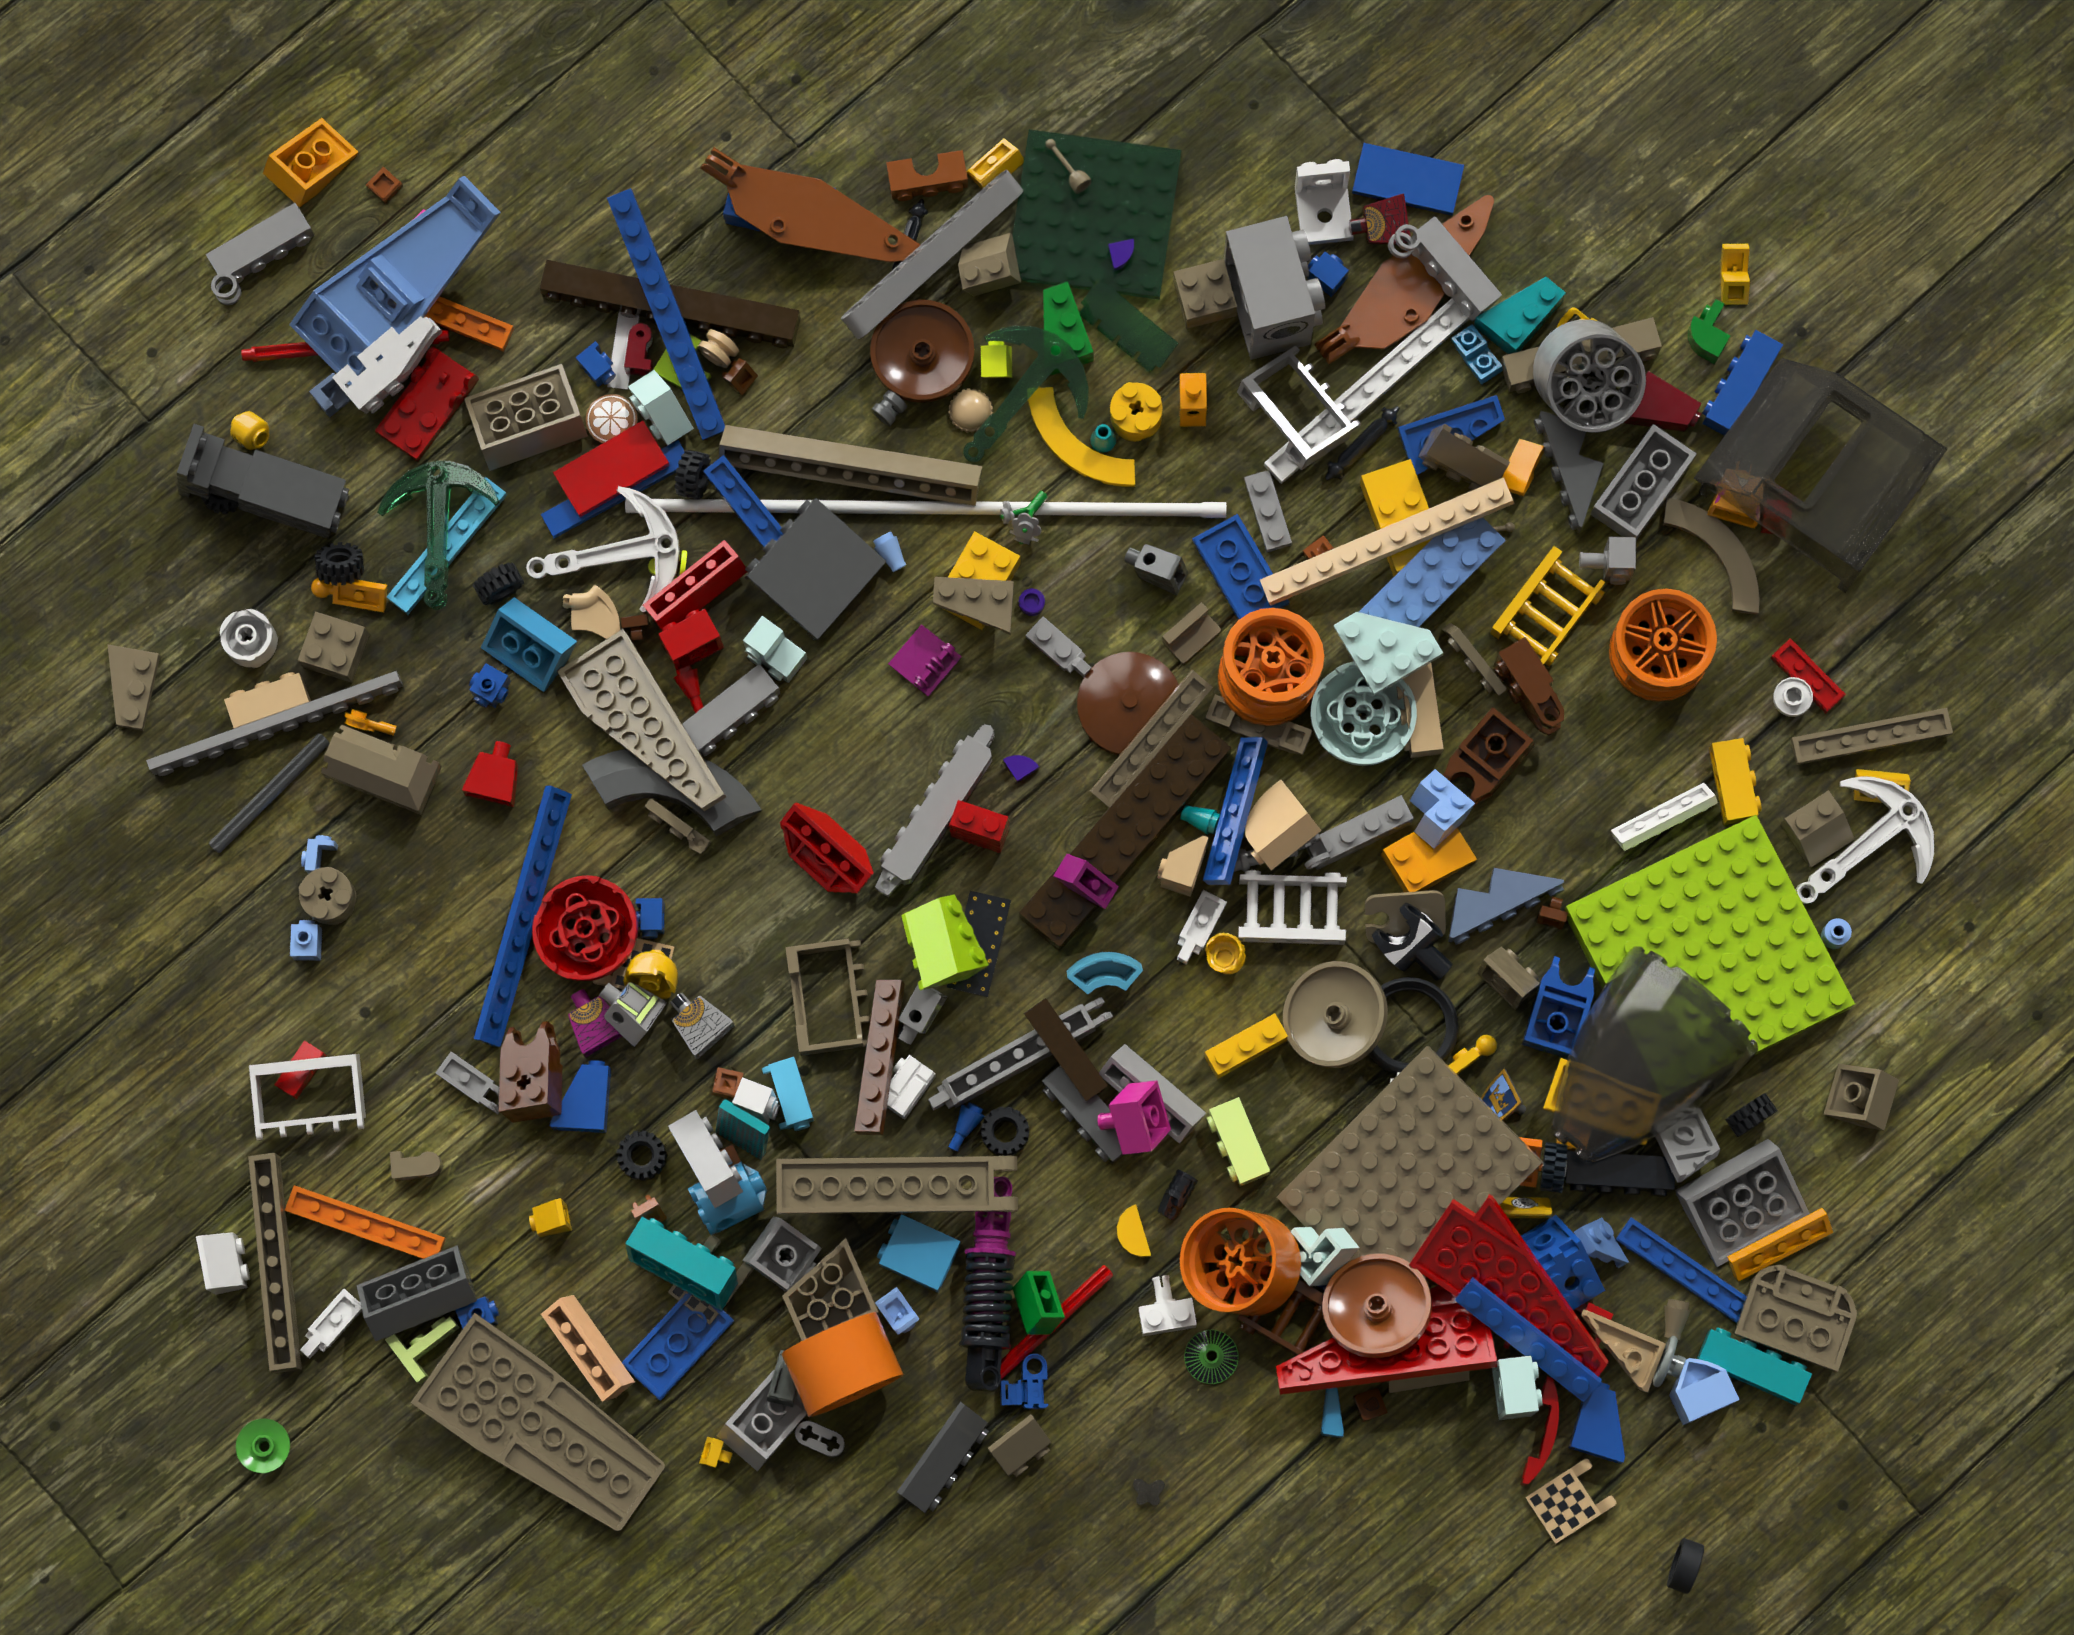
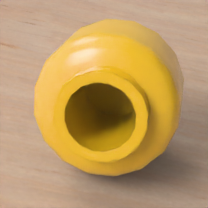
(249, 430)

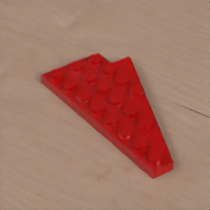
(1450, 1344)

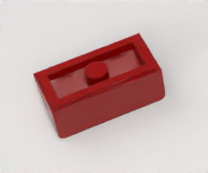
(295, 1082)

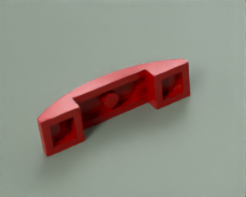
(1550, 1400)

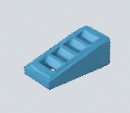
(1332, 1419)

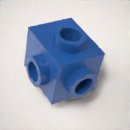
(490, 678)

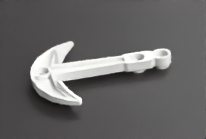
(637, 548)
(1915, 824)

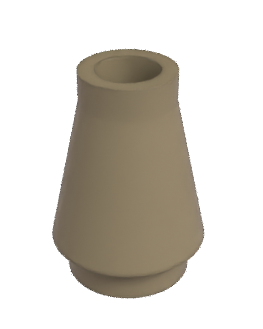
(1675, 1317)

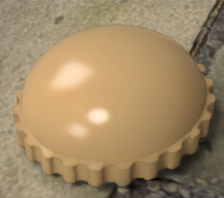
(970, 410)

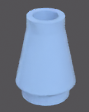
(889, 549)

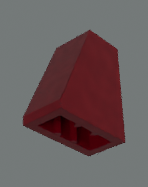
(1665, 407)

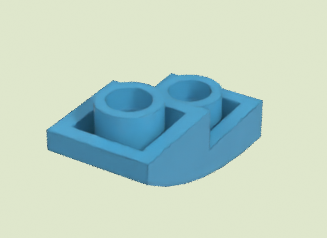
(1476, 354)

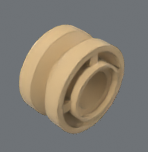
(718, 348)

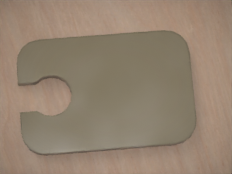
(1429, 902)

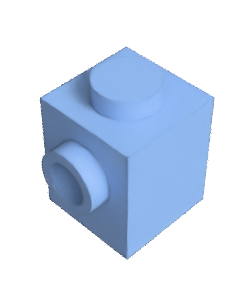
(306, 940)

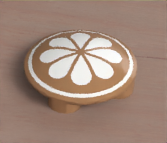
(610, 416)

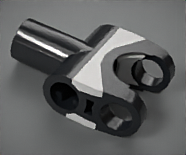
(1415, 945)

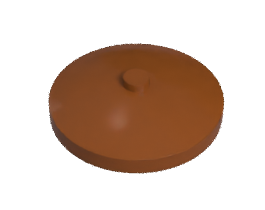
(1377, 1305)

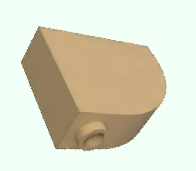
(1278, 826)

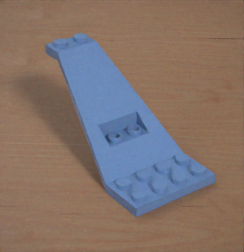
(408, 267)

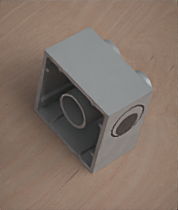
(1270, 286)

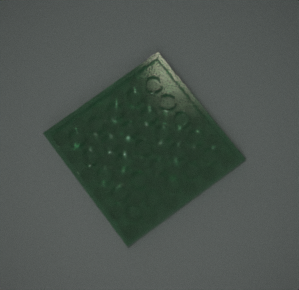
(1067, 233)

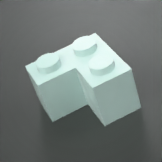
(660, 405)
(770, 647)
(1324, 1253)

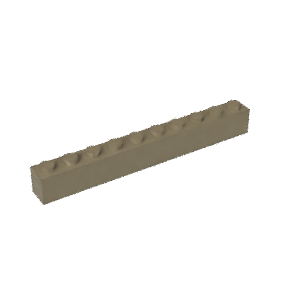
(851, 465)

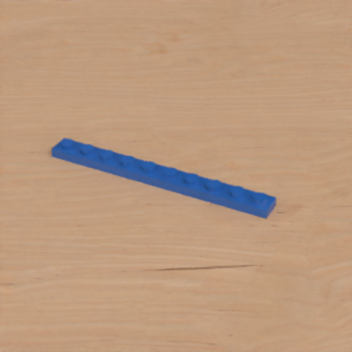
(667, 314)
(521, 915)

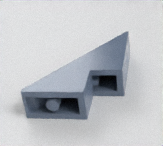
(1506, 894)

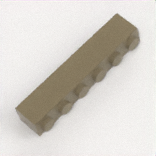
(1640, 335)

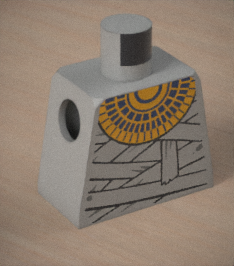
(699, 1023)

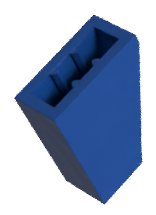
(586, 1101)
(1598, 1426)

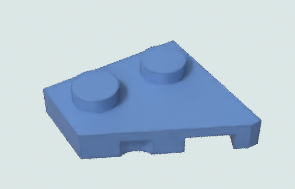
(1600, 1243)

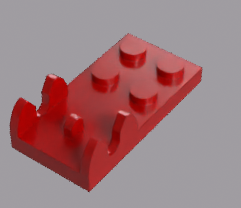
(426, 404)

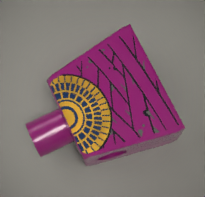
(589, 1023)

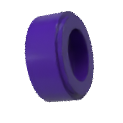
(1031, 602)

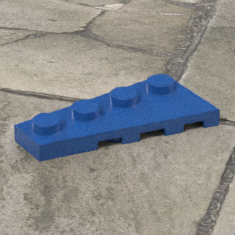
(1467, 420)

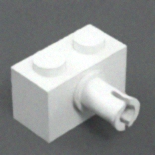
(1166, 1313)

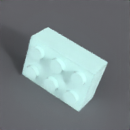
(1516, 1387)

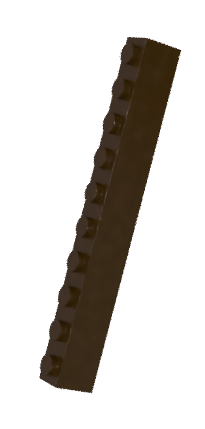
(699, 308)

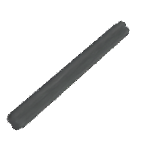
(269, 793)

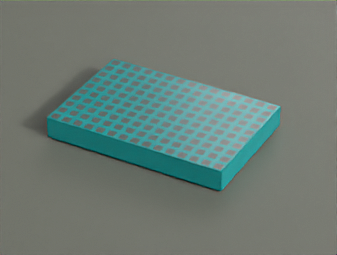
(742, 1129)

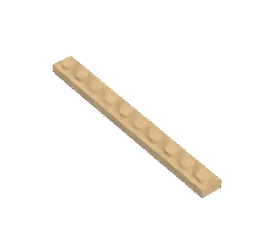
(1387, 541)

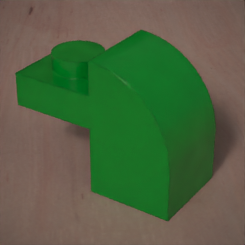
(1704, 337)

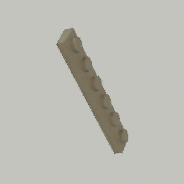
(1871, 736)
(1151, 738)

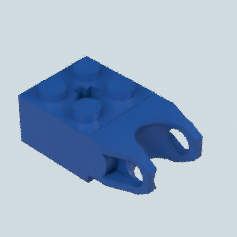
(1561, 1003)

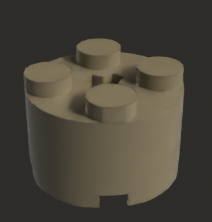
(341, 892)

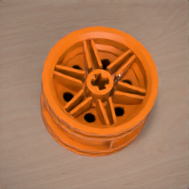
(1635, 671)

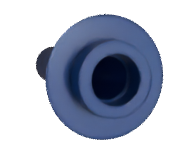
(968, 1119)

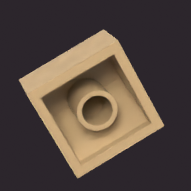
(1182, 866)

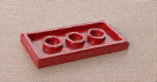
(614, 464)

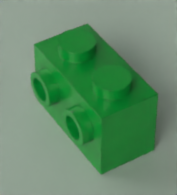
(1038, 1302)

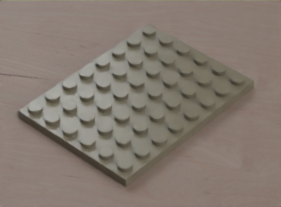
(1407, 1160)

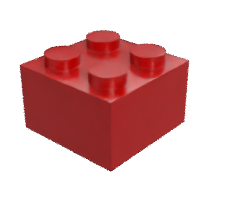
(690, 639)

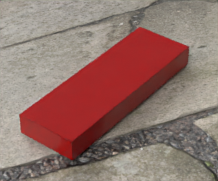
(1799, 665)

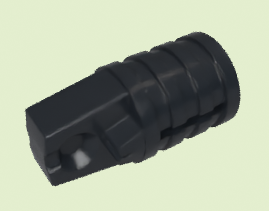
(1177, 1194)

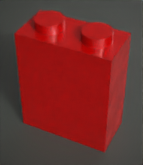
(979, 826)

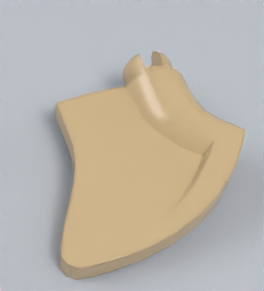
(593, 612)

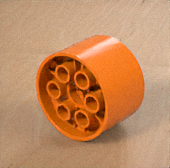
(1205, 1245)
(842, 1364)

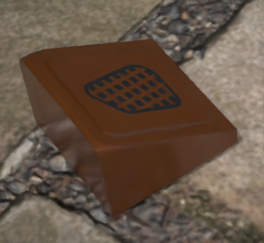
(1370, 1404)

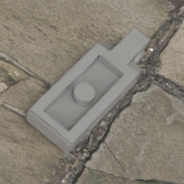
(1058, 647)

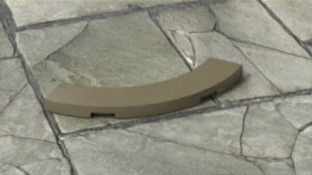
(1725, 547)

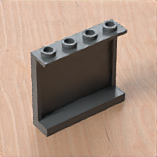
(814, 567)

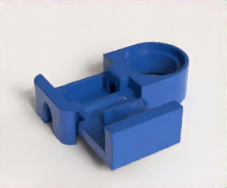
(1028, 1391)

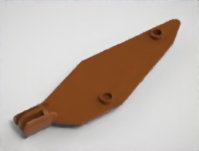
(806, 212)
(1401, 293)

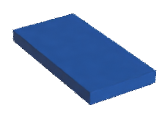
(1422, 179)
(1236, 566)
(674, 1347)

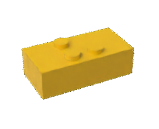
(1391, 497)

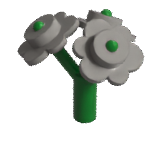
(1025, 525)

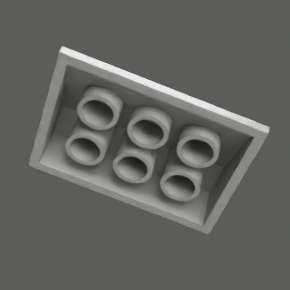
(1742, 1201)

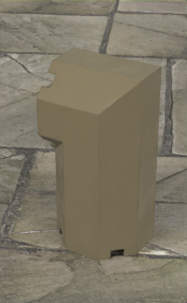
(380, 769)

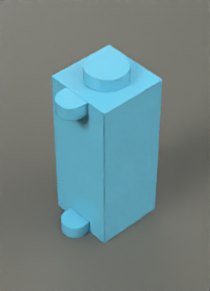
(790, 1094)

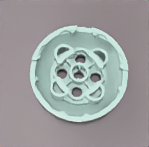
(1360, 746)

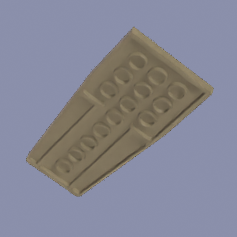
(537, 1424)

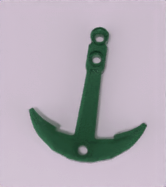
(1034, 377)
(438, 504)

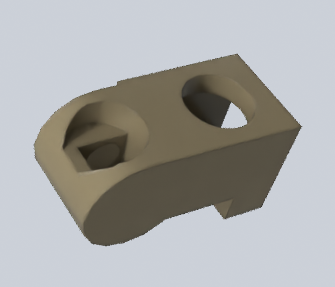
(419, 1167)

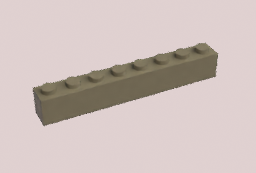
(274, 1263)

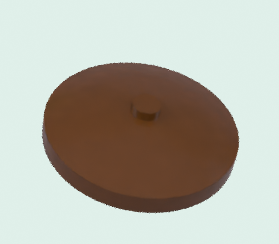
(922, 351)
(1122, 697)

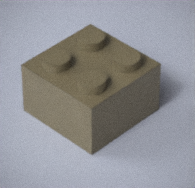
(1205, 293)
(333, 647)

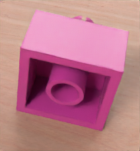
(1137, 1117)

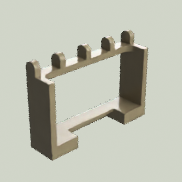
(798, 997)

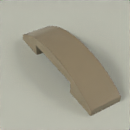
(1285, 737)

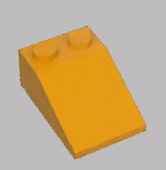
(309, 162)
(1421, 866)

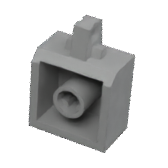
(798, 1250)

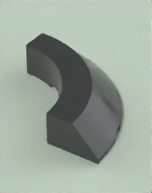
(625, 778)

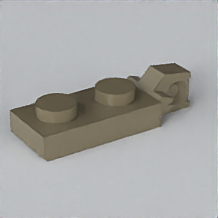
(678, 827)

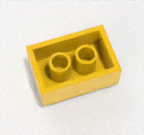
(986, 561)

